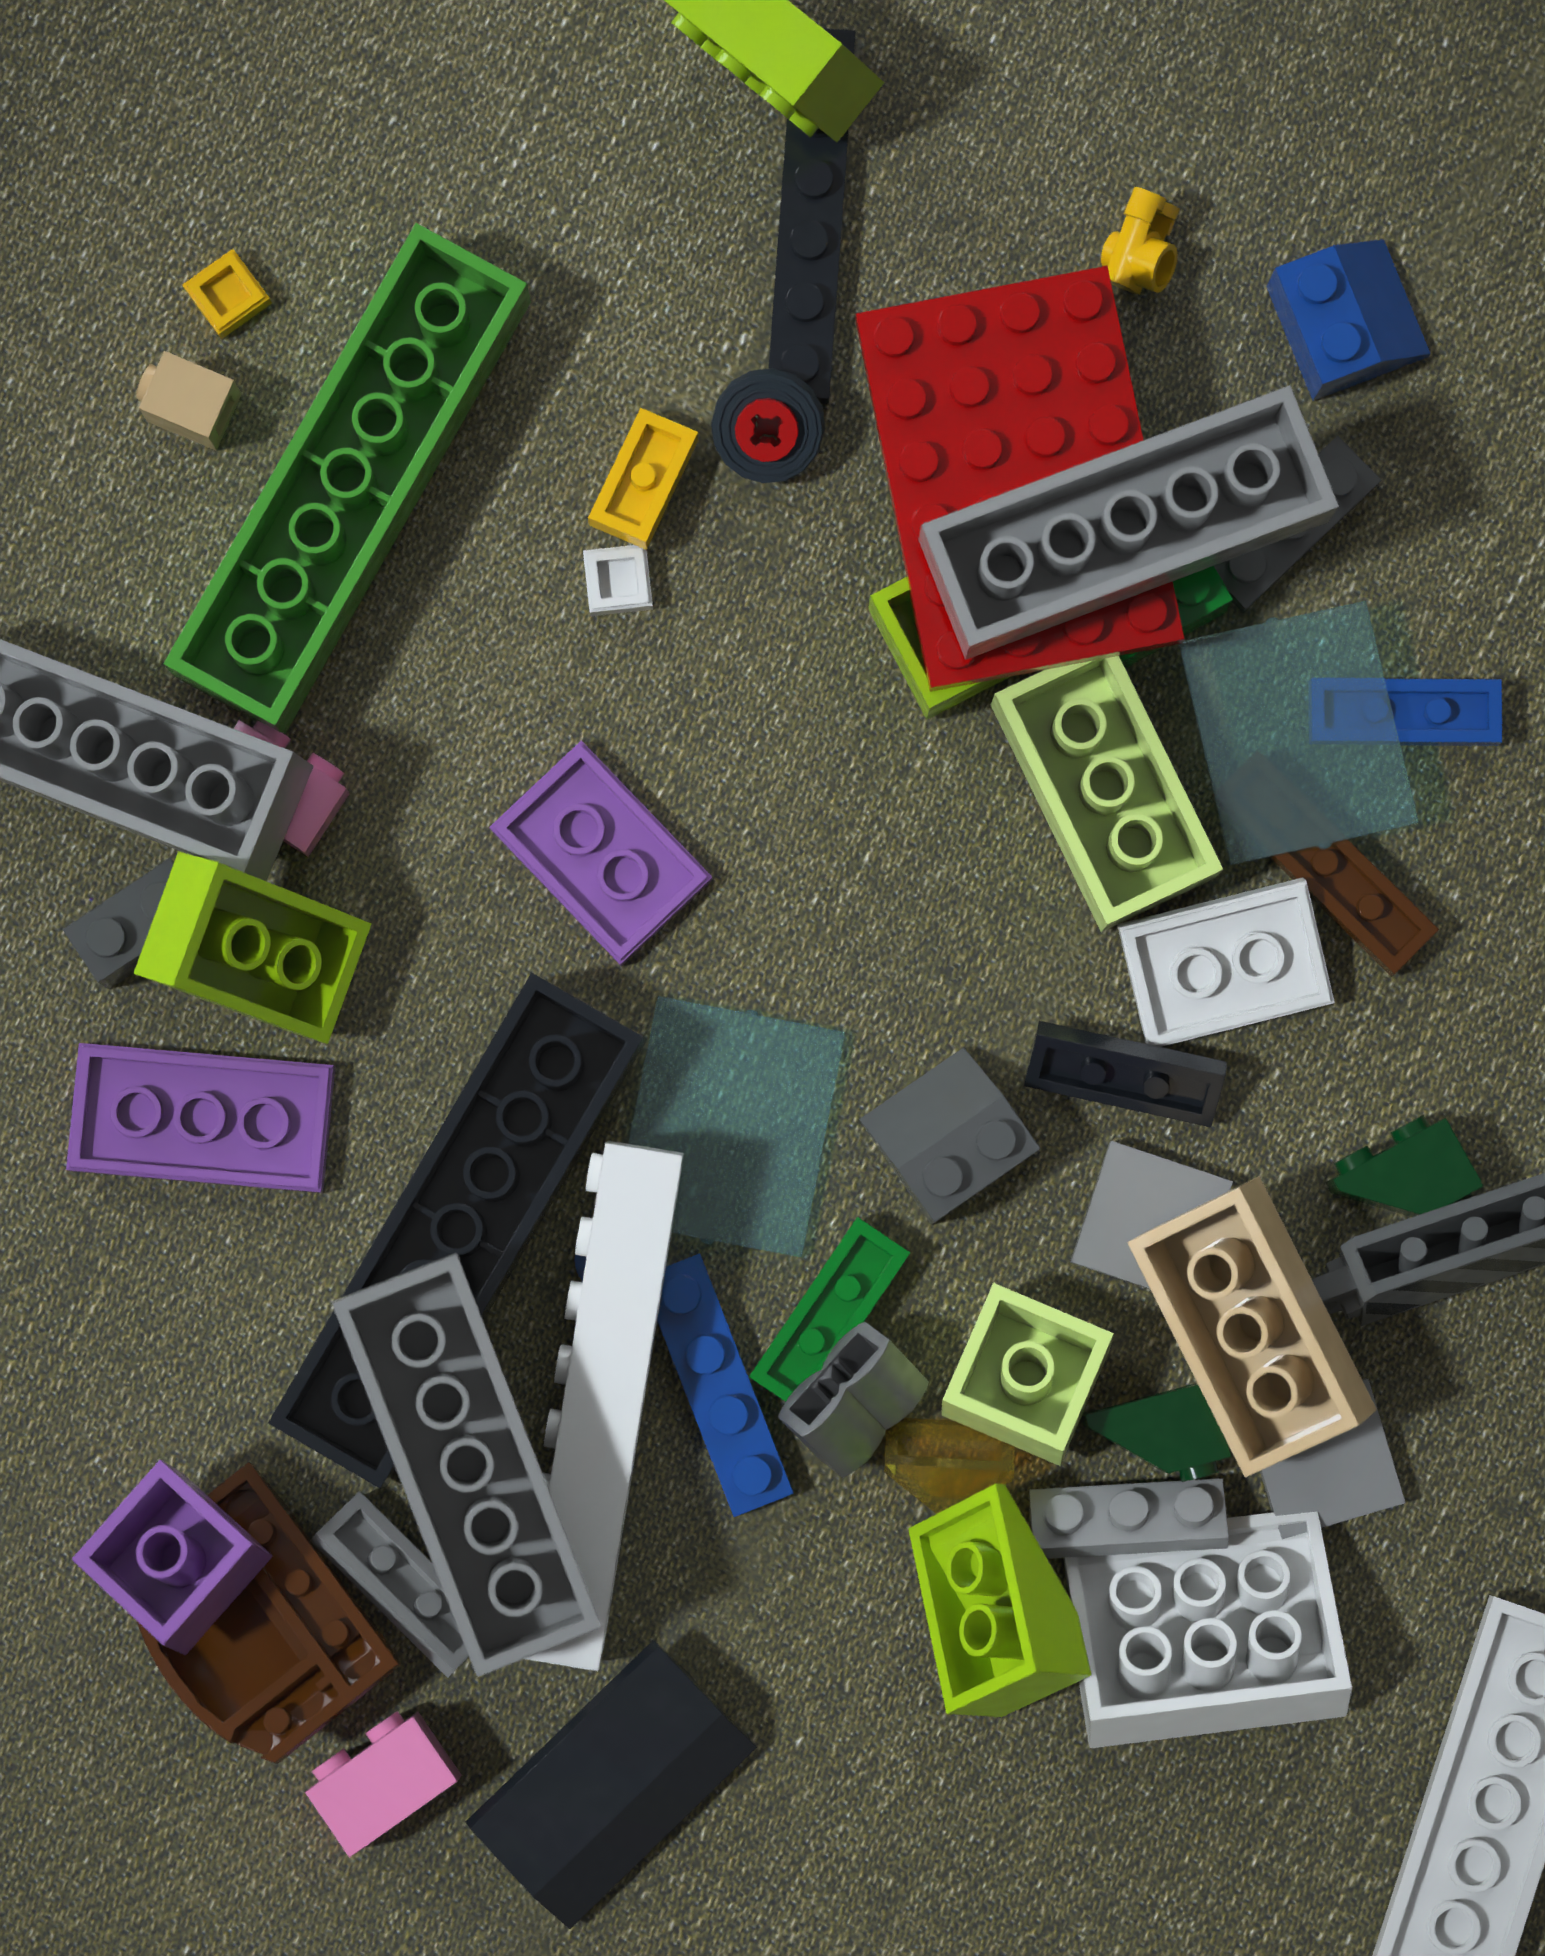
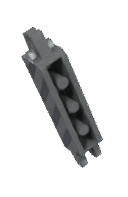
(1438, 1253)

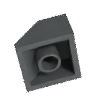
(949, 1135)

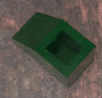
(1412, 1176)

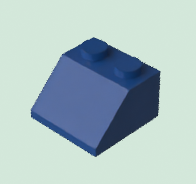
(1346, 316)

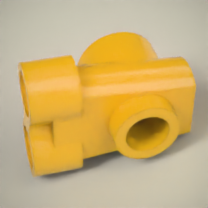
(1138, 253)

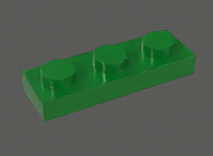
(831, 1307)

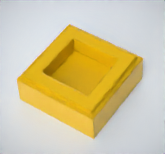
(227, 294)

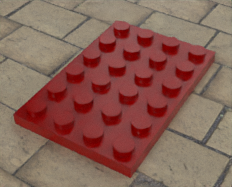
(990, 398)

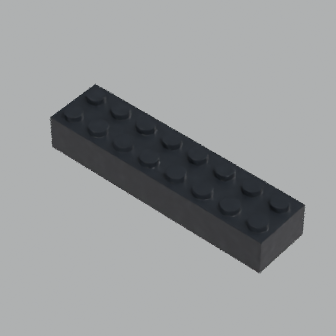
(473, 1195)

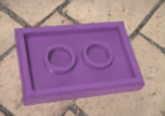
(601, 853)

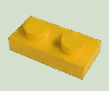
(643, 478)

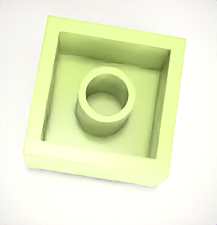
(1026, 1374)

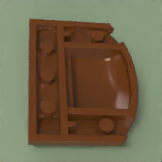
(287, 1646)

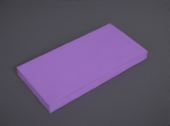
(200, 1118)

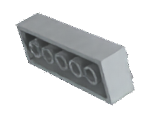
(1127, 522)
(145, 763)
(466, 1464)

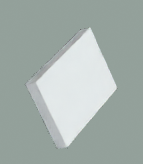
(1226, 963)

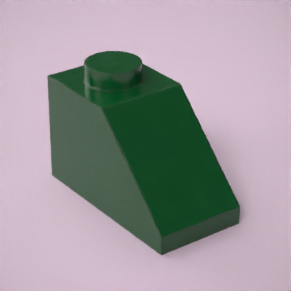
(1166, 1431)

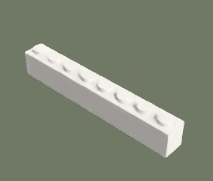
(608, 1367)

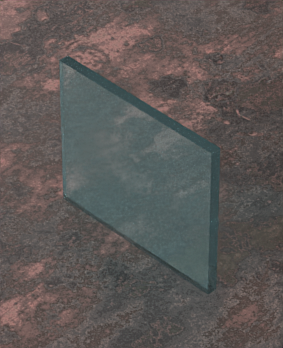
(1298, 733)
(749, 1113)

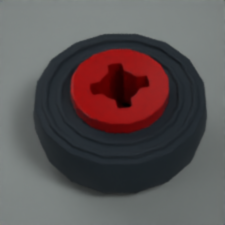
(784, 409)

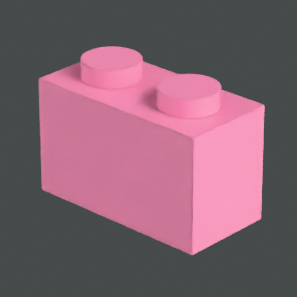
(381, 1783)

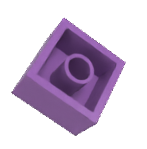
(172, 1557)

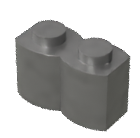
(853, 1399)

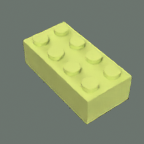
(1106, 788)

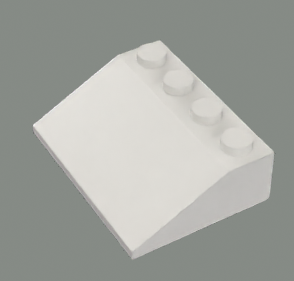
(1210, 1635)

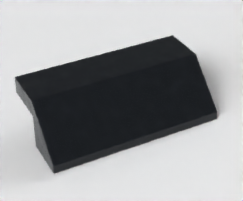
(610, 1785)

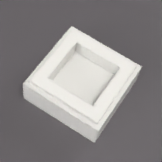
(617, 580)

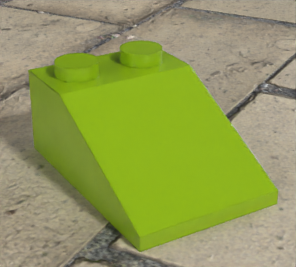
(994, 1608)

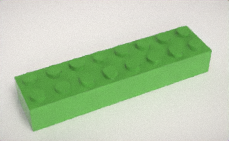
(349, 479)

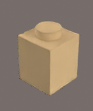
(188, 399)

